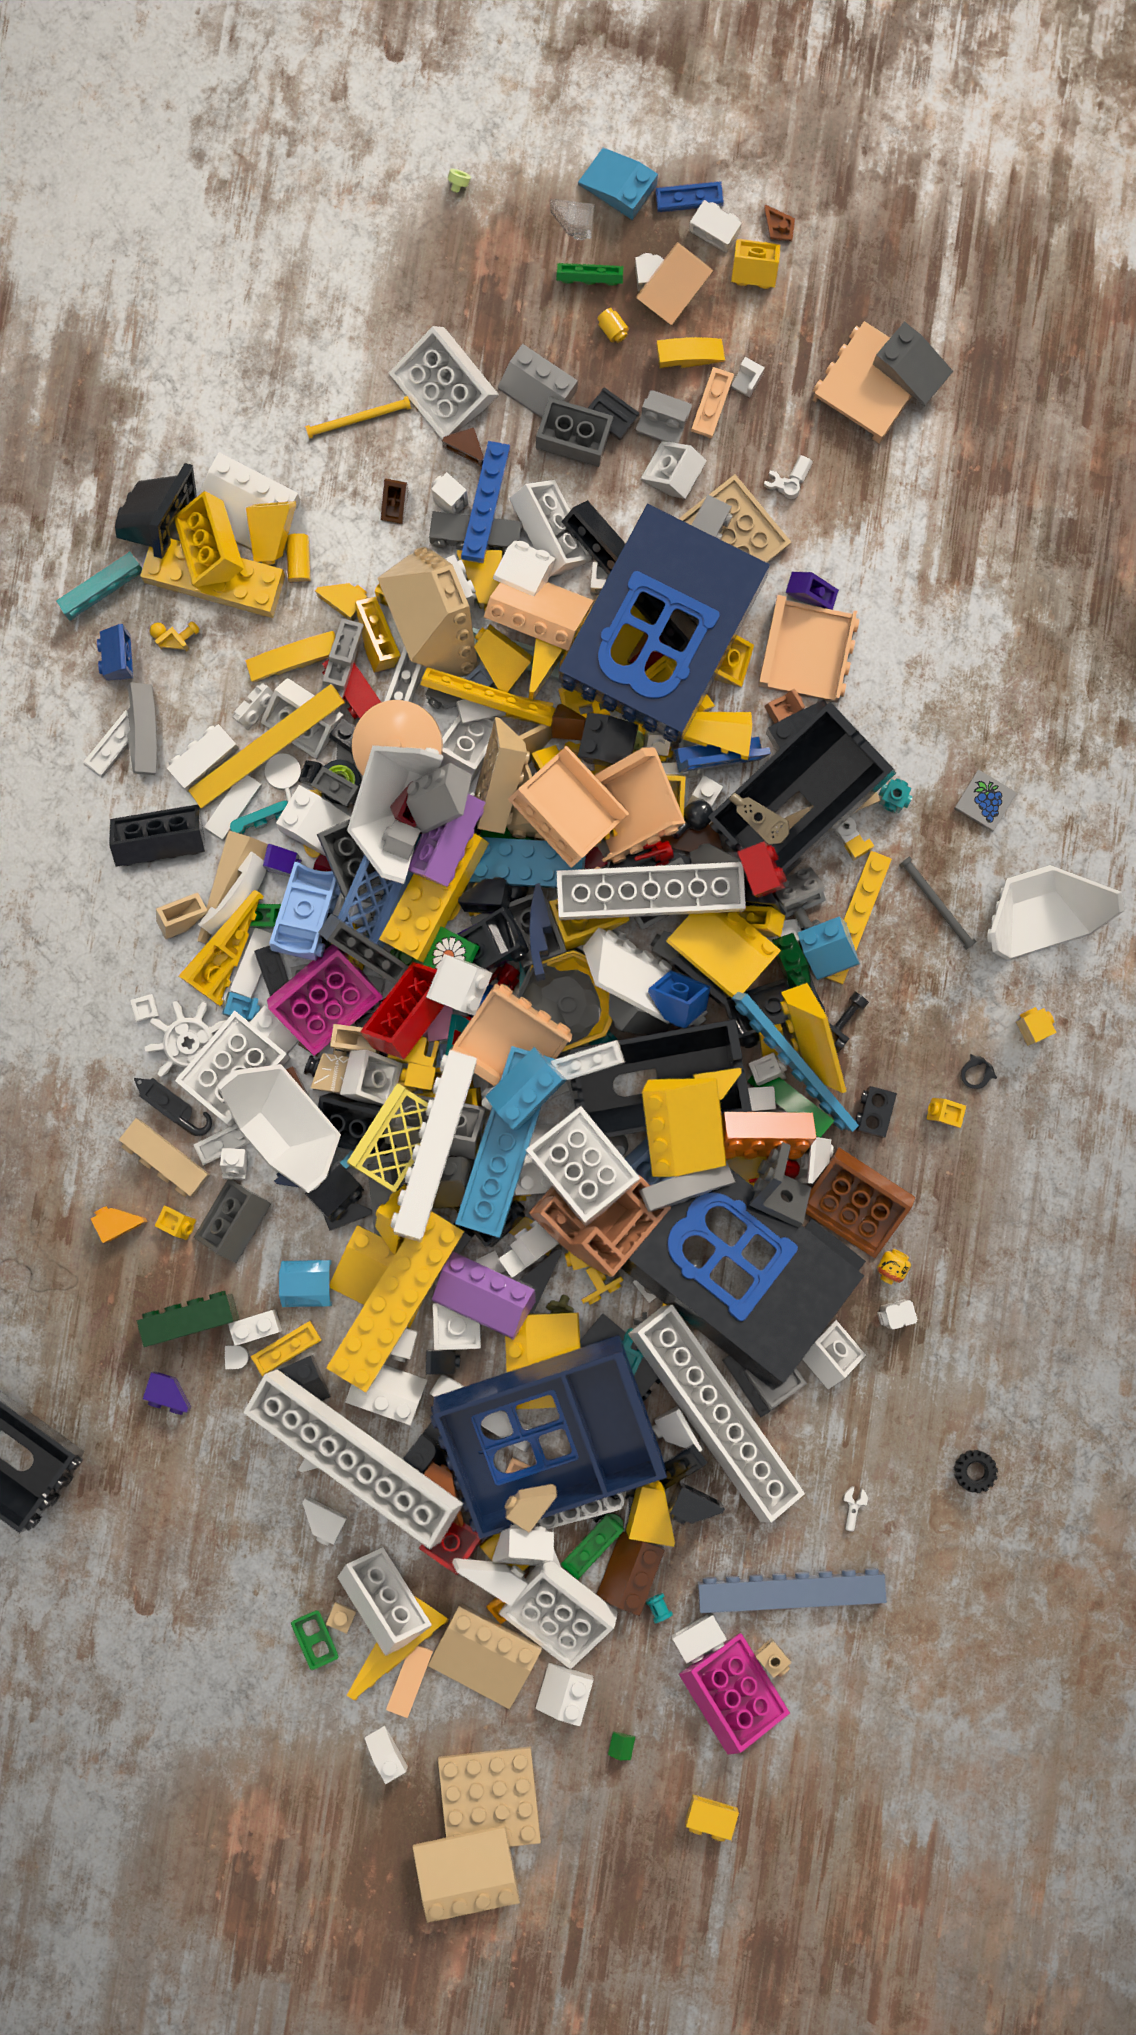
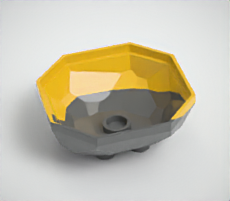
(569, 997)

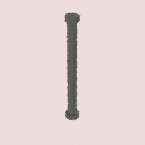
(937, 902)

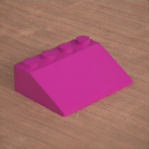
(323, 995)
(734, 1695)

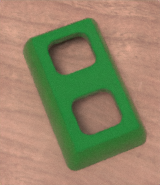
(306, 1642)

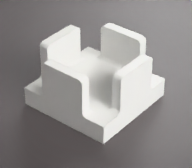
(454, 1330)

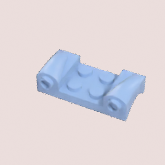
(304, 913)

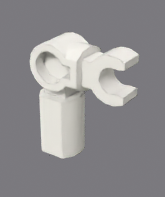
(791, 487)

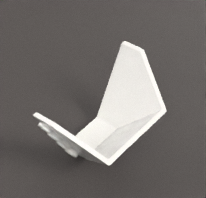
(384, 779)
(1049, 909)
(281, 1123)

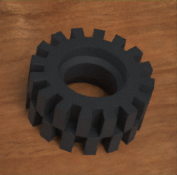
(989, 1471)

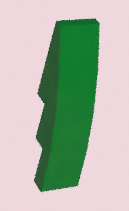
(792, 1101)

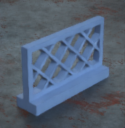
(383, 909)

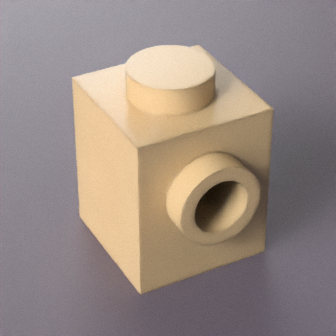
(773, 1658)

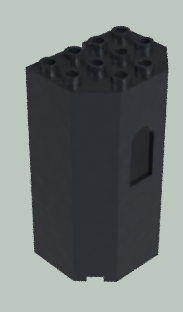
(828, 766)
(675, 1056)
(31, 1492)

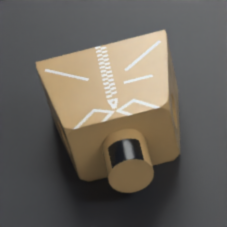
(330, 1072)

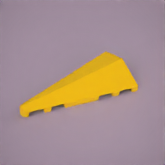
(722, 729)
(213, 965)
(379, 1664)

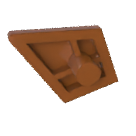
(779, 224)

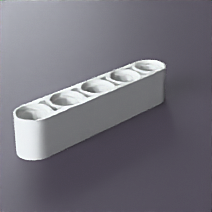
(495, 1422)
(583, 1512)

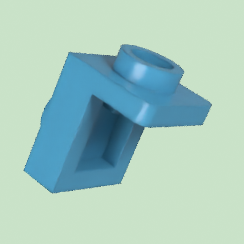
(242, 1005)

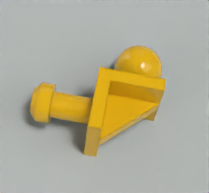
(171, 638)

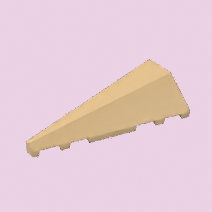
(234, 853)

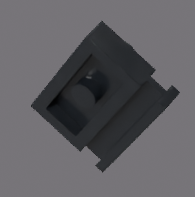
(612, 405)

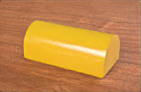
(298, 558)

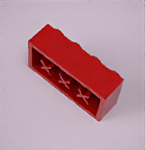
(403, 1013)

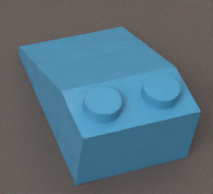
(619, 181)

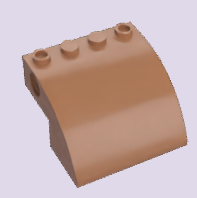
(608, 1238)

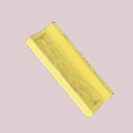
(376, 1130)

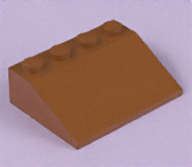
(858, 1203)

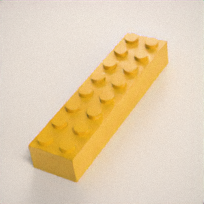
(394, 1303)

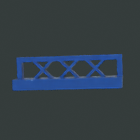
(704, 757)

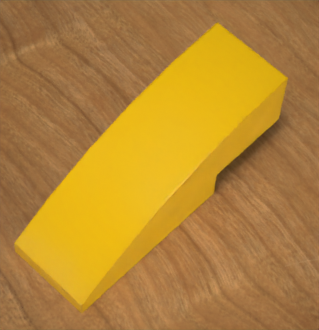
(689, 352)

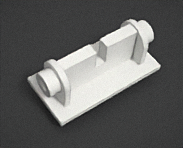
(247, 713)

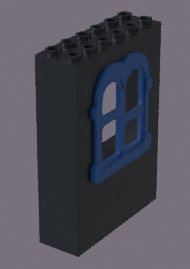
(782, 1308)

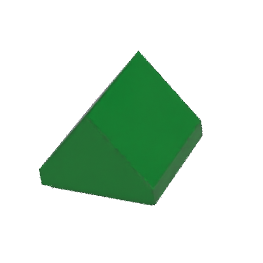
(621, 1746)

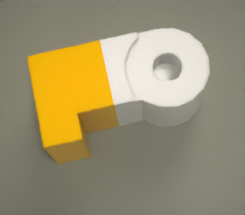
(852, 840)

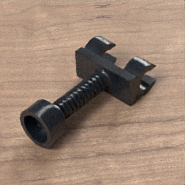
(857, 1002)

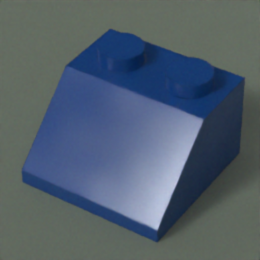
(115, 653)
(679, 998)

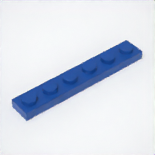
(485, 502)

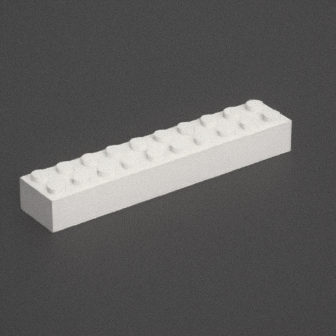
(716, 1413)
(353, 1458)

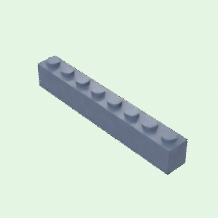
(791, 1592)

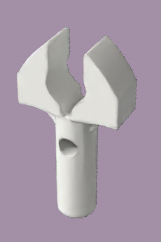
(853, 1507)

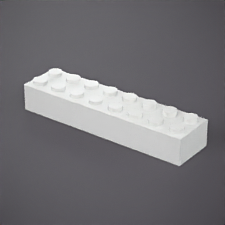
(651, 891)
(435, 1145)

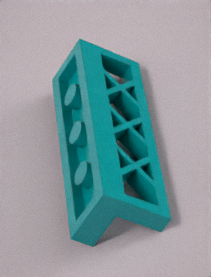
(99, 586)

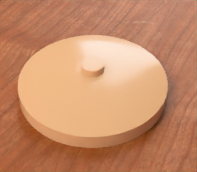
(394, 725)

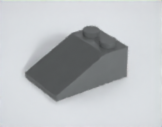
(912, 364)

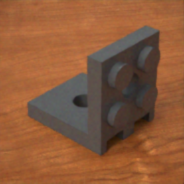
(773, 1183)

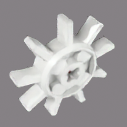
(175, 1036)

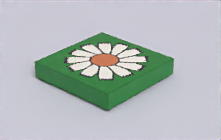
(450, 944)

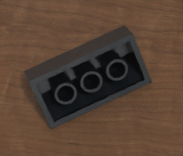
(156, 835)

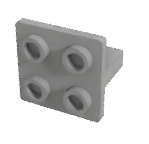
(663, 417)
(801, 890)

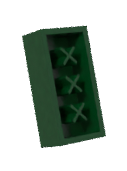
(186, 1320)

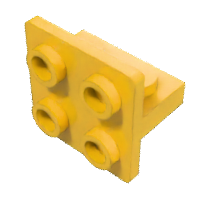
(597, 1278)

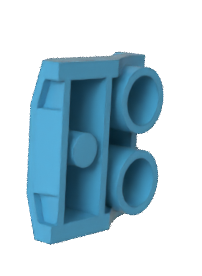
(305, 1283)

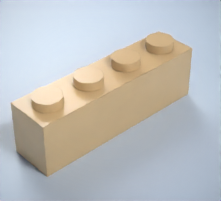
(164, 1157)

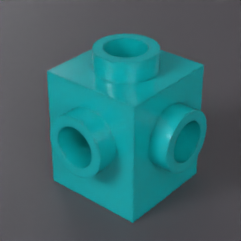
(893, 803)

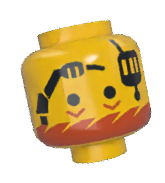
(893, 1266)

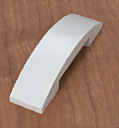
(249, 880)

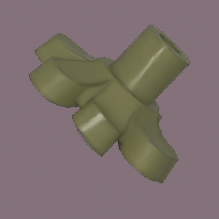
(560, 1306)

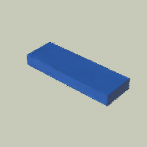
(688, 196)

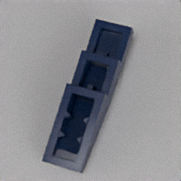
(539, 926)

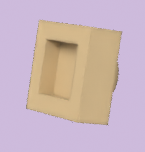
(341, 1617)

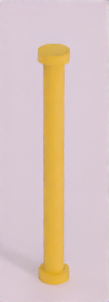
(358, 417)

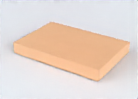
(674, 283)

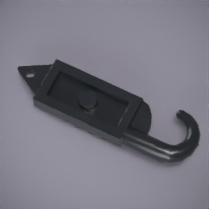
(171, 1105)

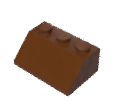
(630, 1573)

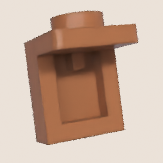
(784, 706)

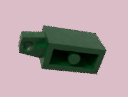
(792, 961)

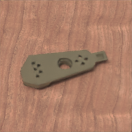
(768, 822)

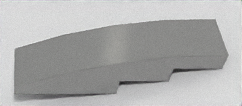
(342, 656)
(142, 729)
(686, 1186)

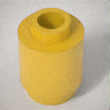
(613, 325)

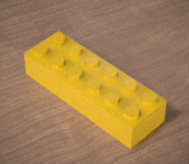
(251, 590)
(429, 905)

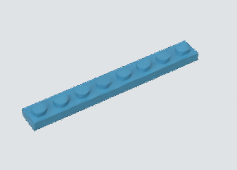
(790, 1057)

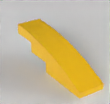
(291, 656)

